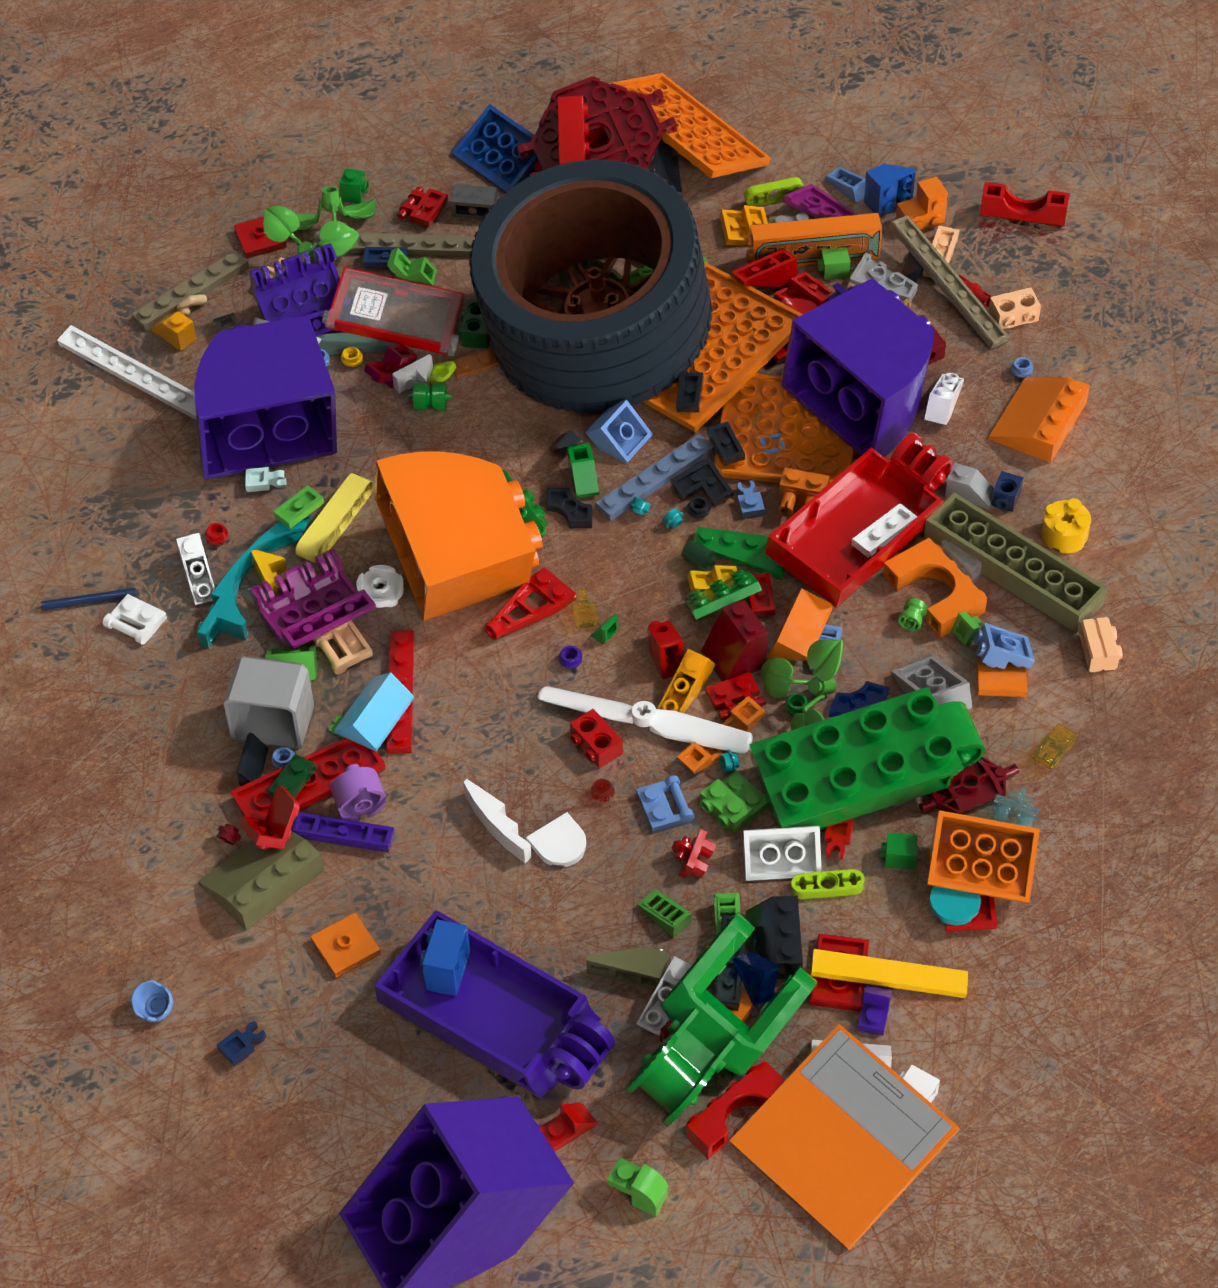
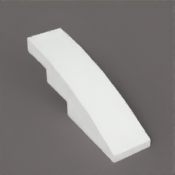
(493, 817)

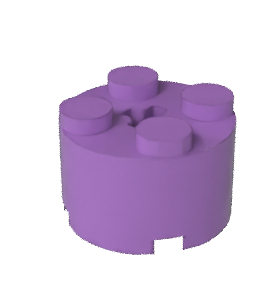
(358, 792)

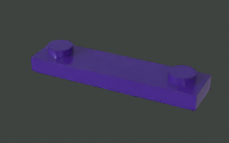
(344, 832)

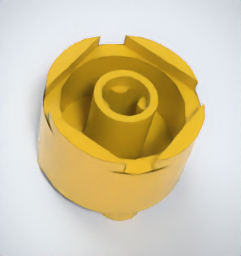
(1066, 525)

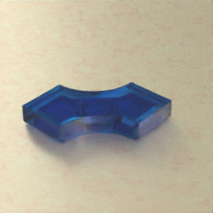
(867, 695)

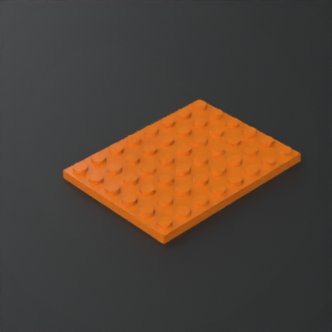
(732, 348)

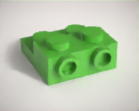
(733, 801)

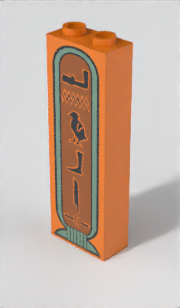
(807, 238)

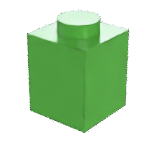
(834, 263)

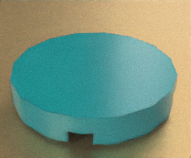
(954, 906)

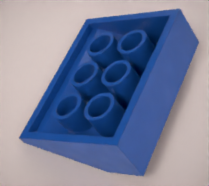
(493, 150)

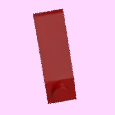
(768, 271)

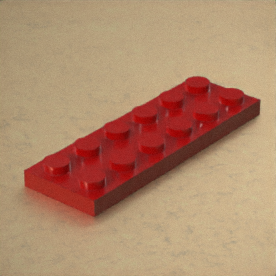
(330, 762)

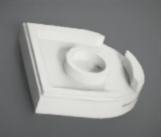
(559, 841)

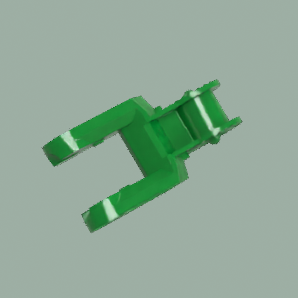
(706, 1032)

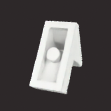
(415, 372)

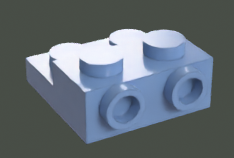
(1002, 646)

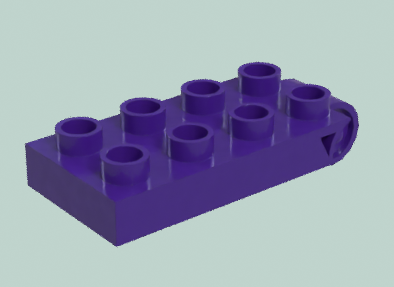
(502, 1014)

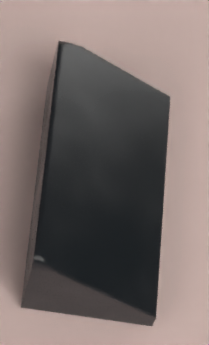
(911, 268)
(566, 439)
(251, 760)

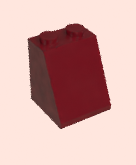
(736, 642)

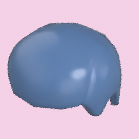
(152, 1001)

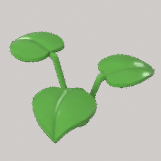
(331, 202)
(282, 222)
(824, 658)

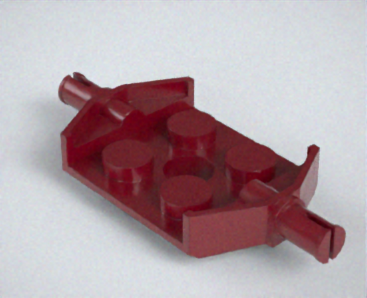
(961, 798)

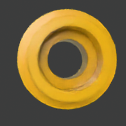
(351, 357)

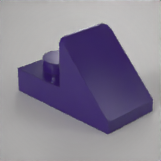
(875, 1009)

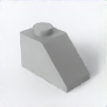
(970, 485)

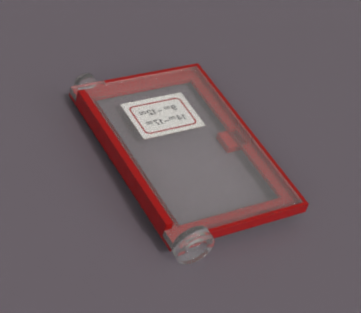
(395, 311)

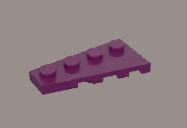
(816, 203)

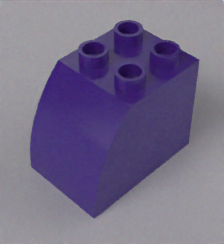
(860, 365)
(264, 398)
(455, 1193)

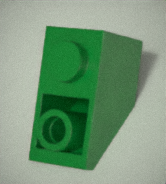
(582, 470)

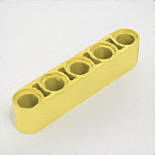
(335, 517)

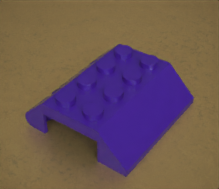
(298, 287)

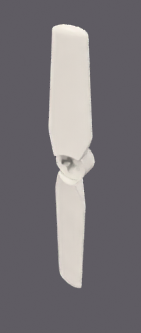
(665, 723)

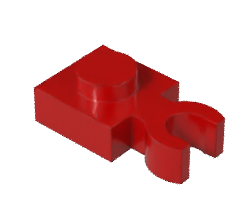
(838, 836)

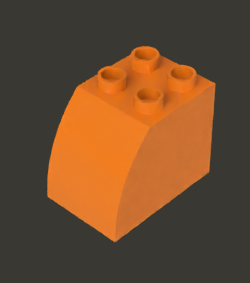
(455, 528)

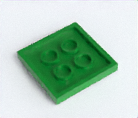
(722, 593)

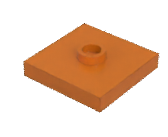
(345, 945)

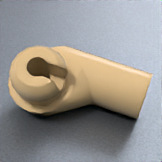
(192, 300)

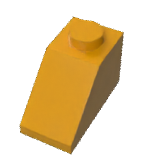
(176, 330)

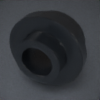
(698, 507)

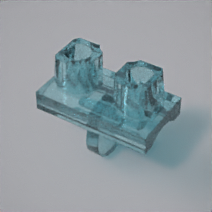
(1005, 806)

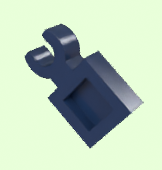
(239, 1045)

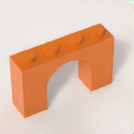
(929, 561)

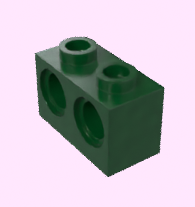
(473, 330)

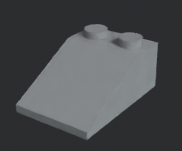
(939, 678)

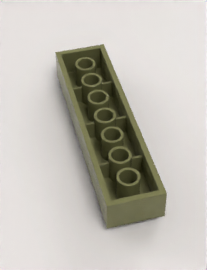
(1017, 562)

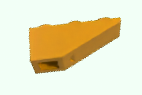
(687, 682)

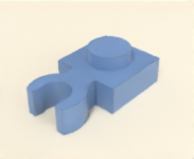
(749, 501)

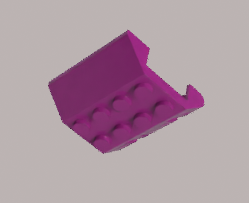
(309, 602)

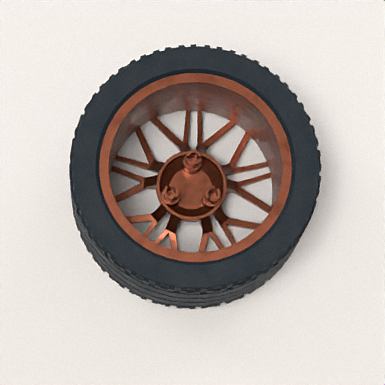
(607, 336)

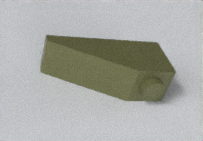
(633, 966)

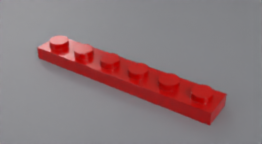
(402, 667)

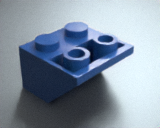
(888, 186)

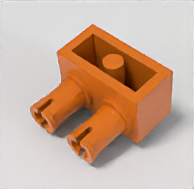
(798, 488)

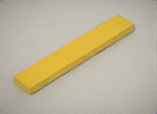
(889, 973)

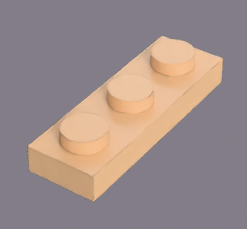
(945, 243)

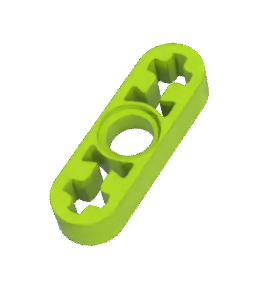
(755, 194)
(820, 892)

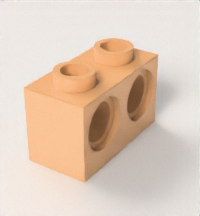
(1015, 308)

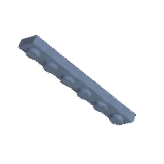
(654, 477)

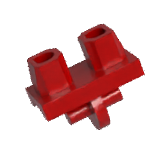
(698, 846)

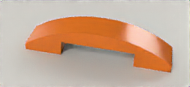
(743, 717)

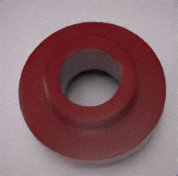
(228, 834)

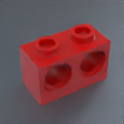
(599, 736)

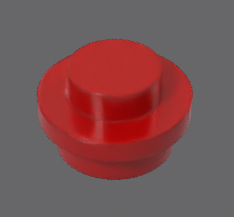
(216, 533)

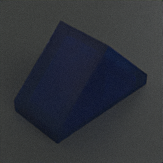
(758, 976)

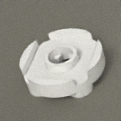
(384, 575)

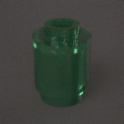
(699, 556)

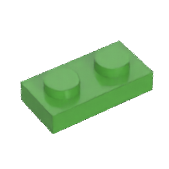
(298, 507)

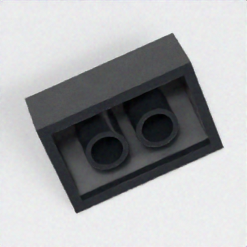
(666, 165)
(777, 933)

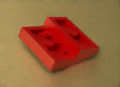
(805, 287)

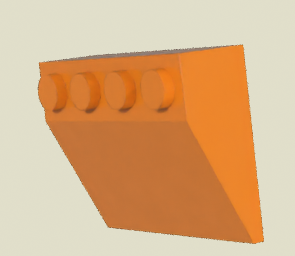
(1041, 415)
(983, 856)

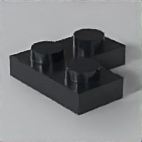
(702, 477)

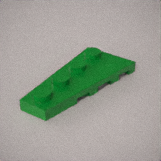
(740, 548)

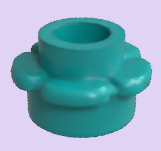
(640, 506)
(673, 518)
(729, 761)

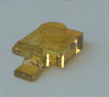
(585, 612)

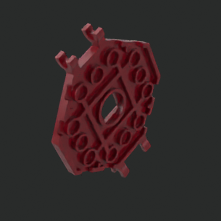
(623, 115)

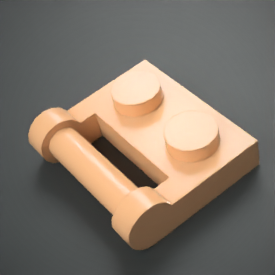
(351, 644)

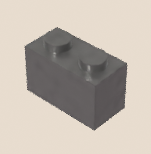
(472, 201)

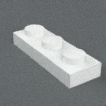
(883, 530)

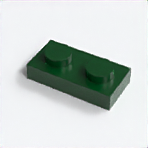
(294, 776)

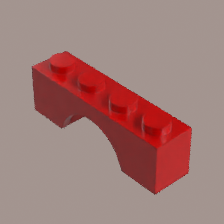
(1001, 203)
(709, 1130)

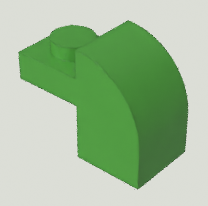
(416, 271)
(642, 1183)

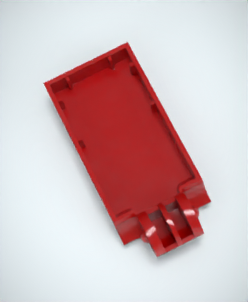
(820, 534)

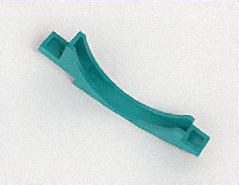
(224, 613)

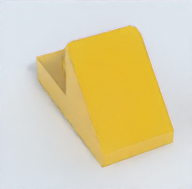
(268, 567)

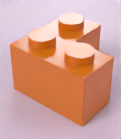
(928, 207)

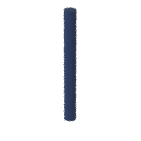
(88, 599)

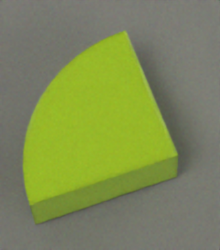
(442, 371)

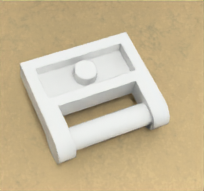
(137, 613)

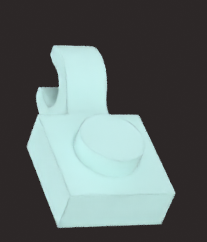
(261, 478)

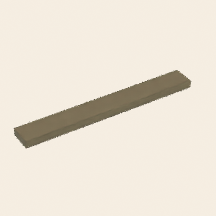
(949, 282)

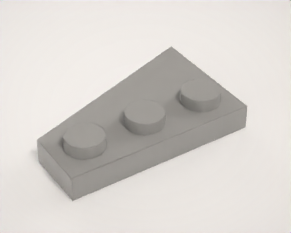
(889, 280)

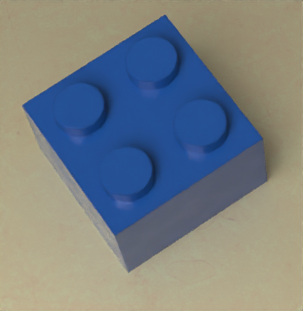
(445, 957)

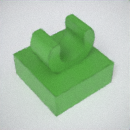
(966, 627)

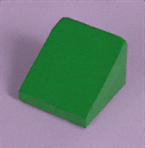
(606, 629)

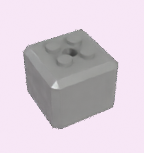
(270, 701)

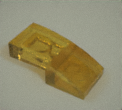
(1054, 746)

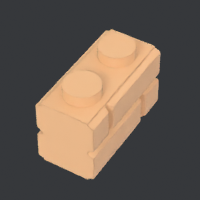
(1099, 644)

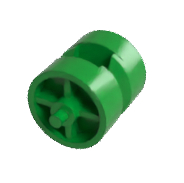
(425, 396)

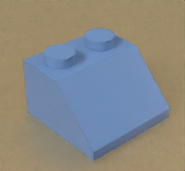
(619, 432)

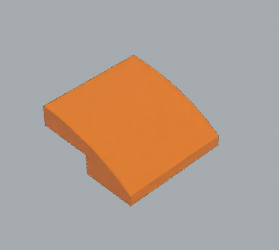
(1001, 682)

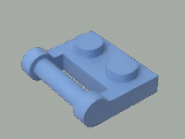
(657, 807)

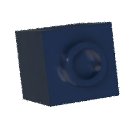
(1007, 491)

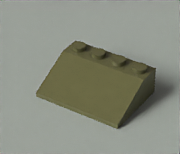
(261, 879)

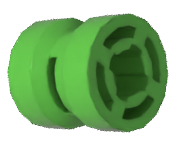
(912, 615)

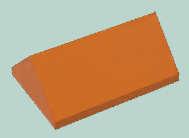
(800, 627)

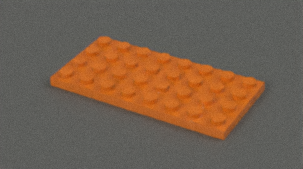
(700, 133)

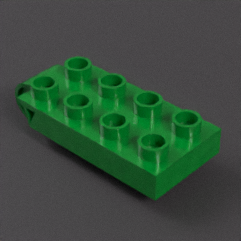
(865, 759)

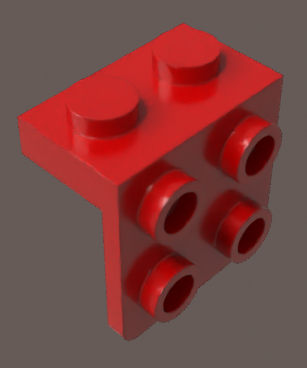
(277, 826)

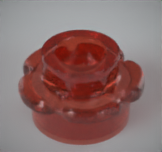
(602, 785)

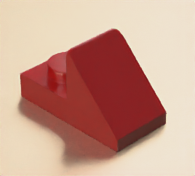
(568, 1125)

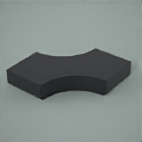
(562, 502)

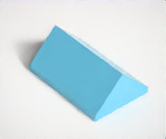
(375, 711)

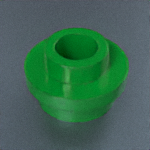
(795, 700)

